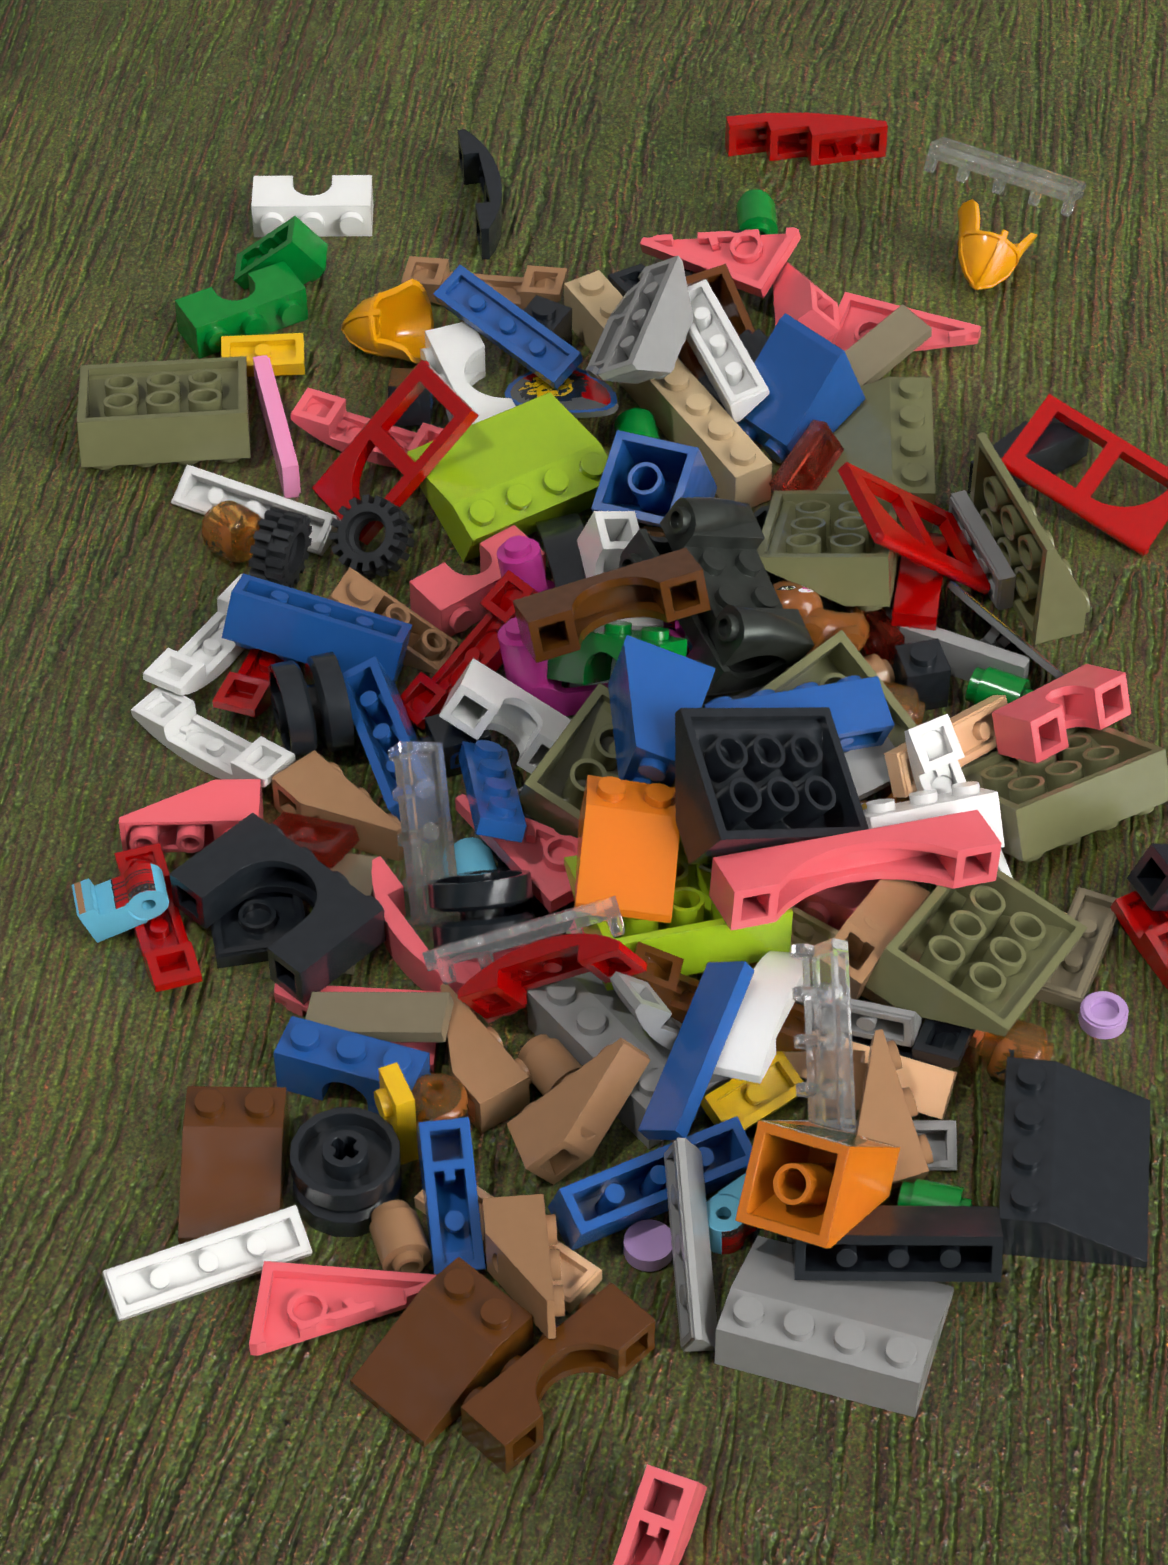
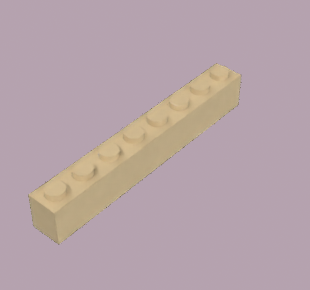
(679, 403)

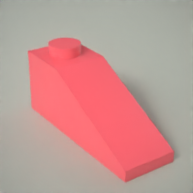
(660, 1519)

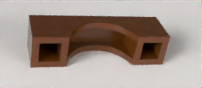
(656, 588)
(601, 1337)

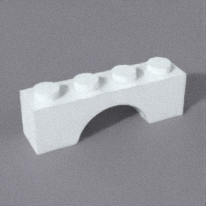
(459, 359)

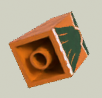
(813, 1180)

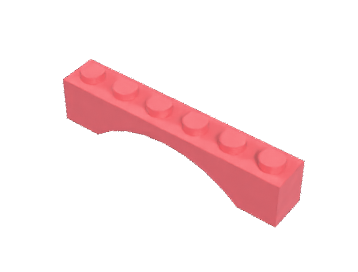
(939, 850)

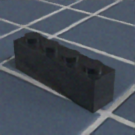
(910, 1246)

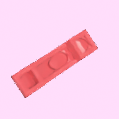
(328, 421)
(401, 939)

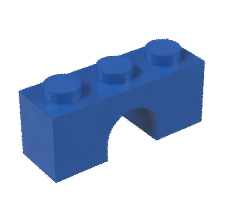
(318, 1054)

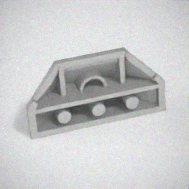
(645, 327)

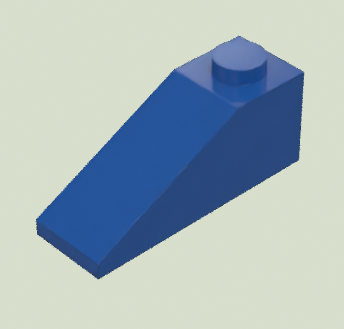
(450, 1192)

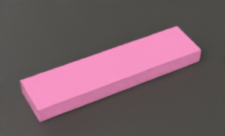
(276, 426)

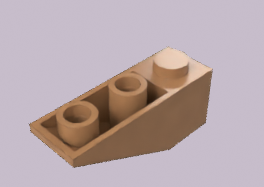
(427, 645)
(323, 792)
(876, 924)
(491, 1077)
(888, 1111)
(574, 1116)
(520, 1258)

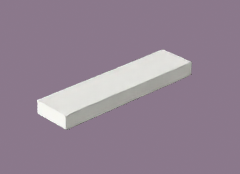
(206, 1263)

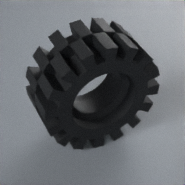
(352, 524)
(280, 547)

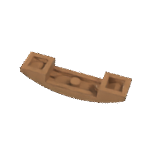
(538, 280)

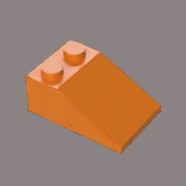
(628, 847)

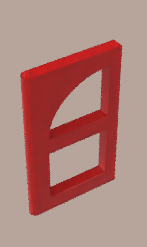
(343, 477)
(1131, 525)
(914, 540)

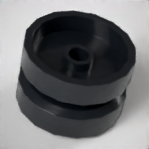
(311, 705)
(481, 902)
(344, 1169)

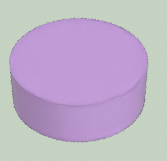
(1103, 1015)
(648, 1245)

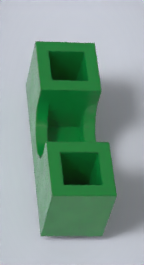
(274, 303)
(599, 647)

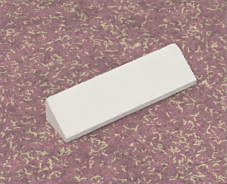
(723, 354)
(203, 490)

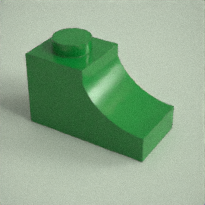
(289, 243)

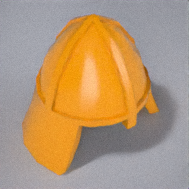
(984, 255)
(392, 322)

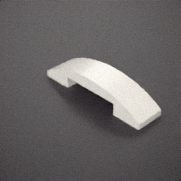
(200, 658)
(205, 744)
(934, 760)
(760, 1017)

